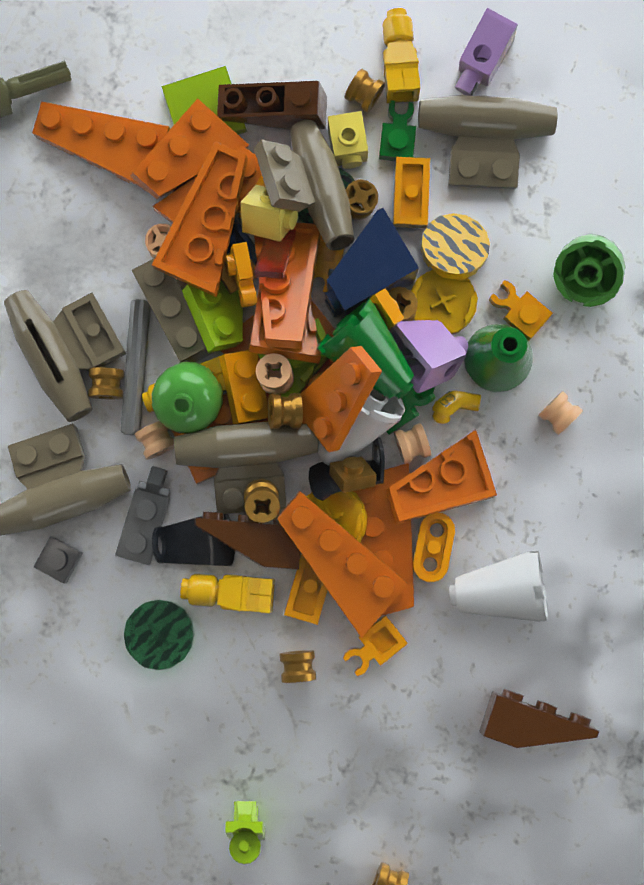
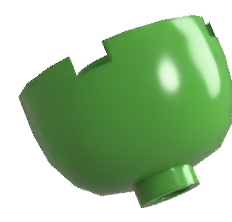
(589, 270)
(187, 397)

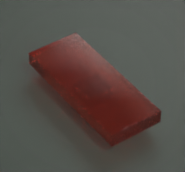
(275, 256)

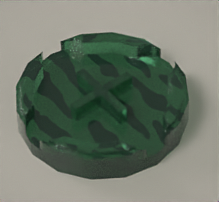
(159, 634)

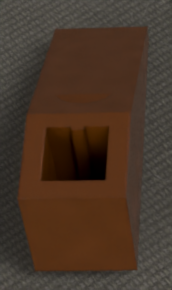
(273, 103)
(261, 543)
(527, 725)

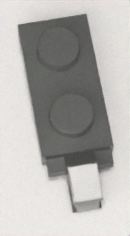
(144, 514)

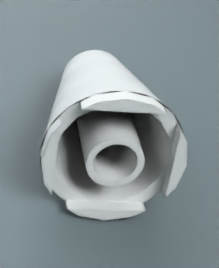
(373, 420)
(504, 589)

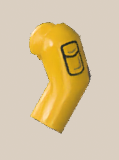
(451, 402)

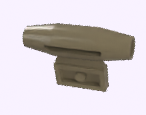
(486, 135)
(308, 180)
(62, 347)
(244, 455)
(55, 482)

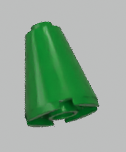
(367, 329)
(498, 357)

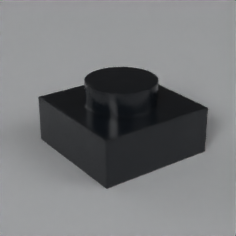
(58, 559)

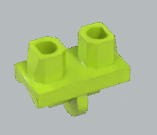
(245, 832)

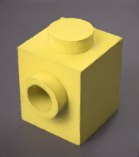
(348, 139)
(264, 220)

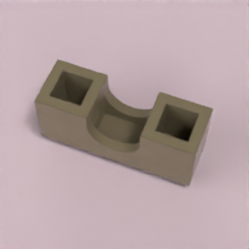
(172, 312)

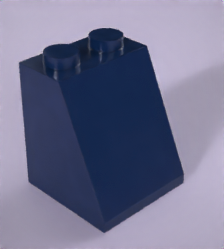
(370, 265)

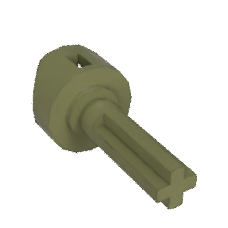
(31, 83)

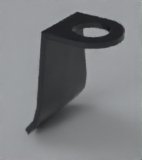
(324, 486)
(189, 545)

